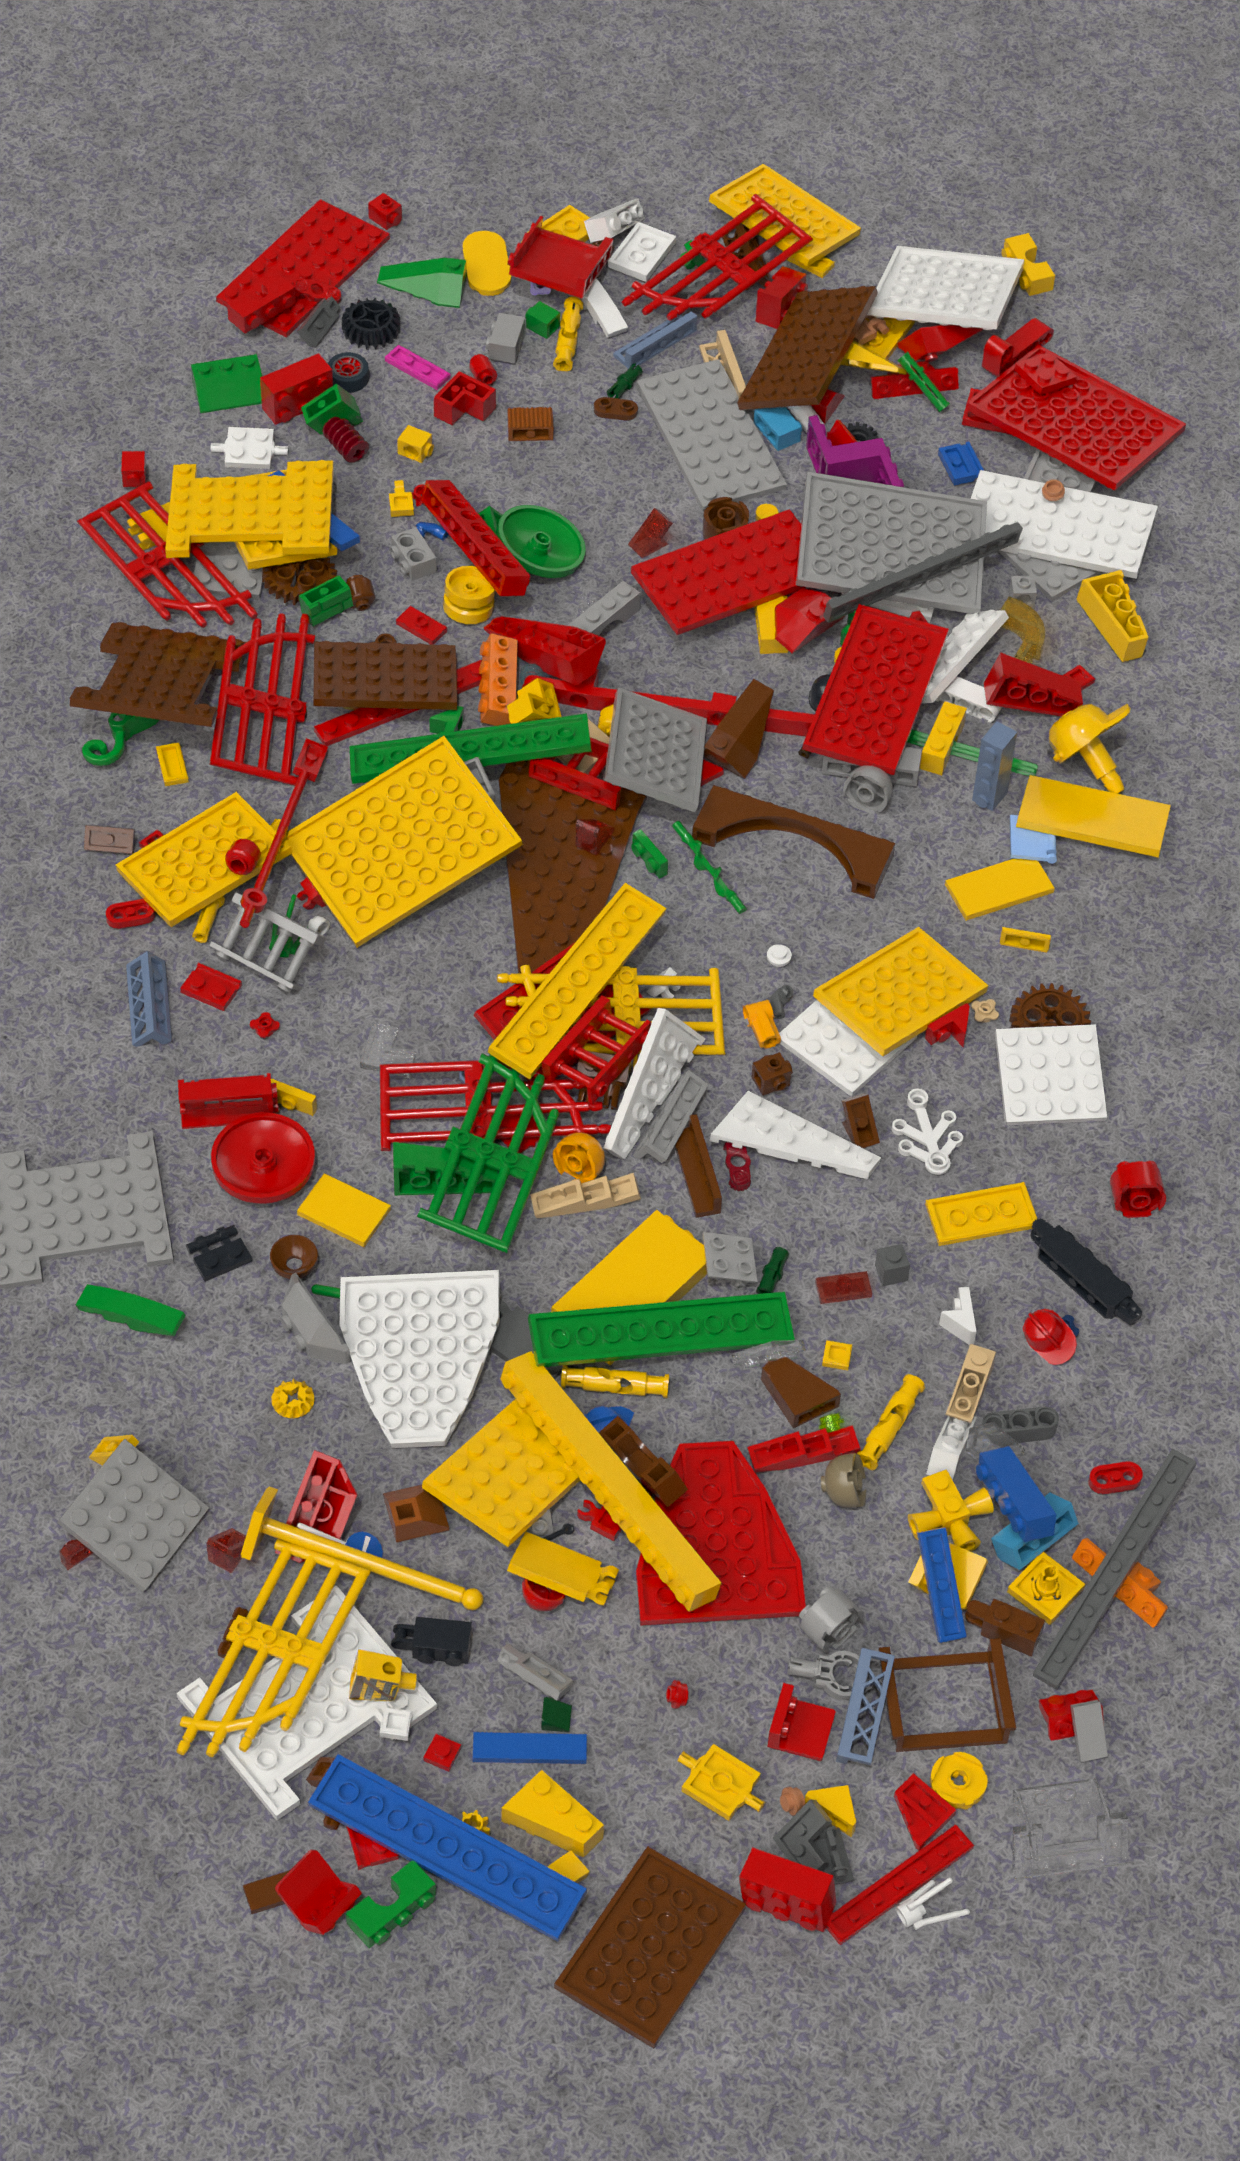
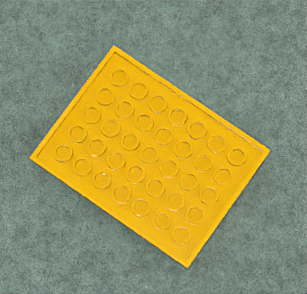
(401, 841)

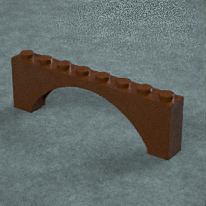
(732, 813)

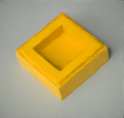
(837, 1355)

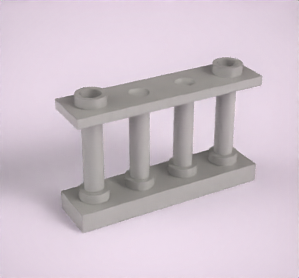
(287, 928)

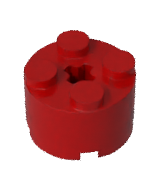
(1137, 1188)

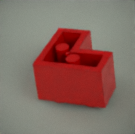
(463, 396)

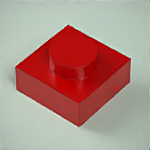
(442, 1752)

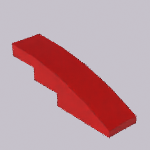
(797, 1450)

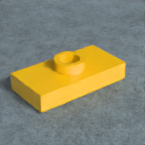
(294, 1098)

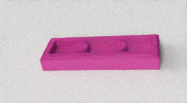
(417, 367)

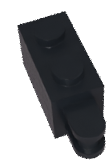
(435, 1640)

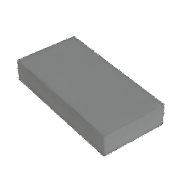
(1089, 1730)

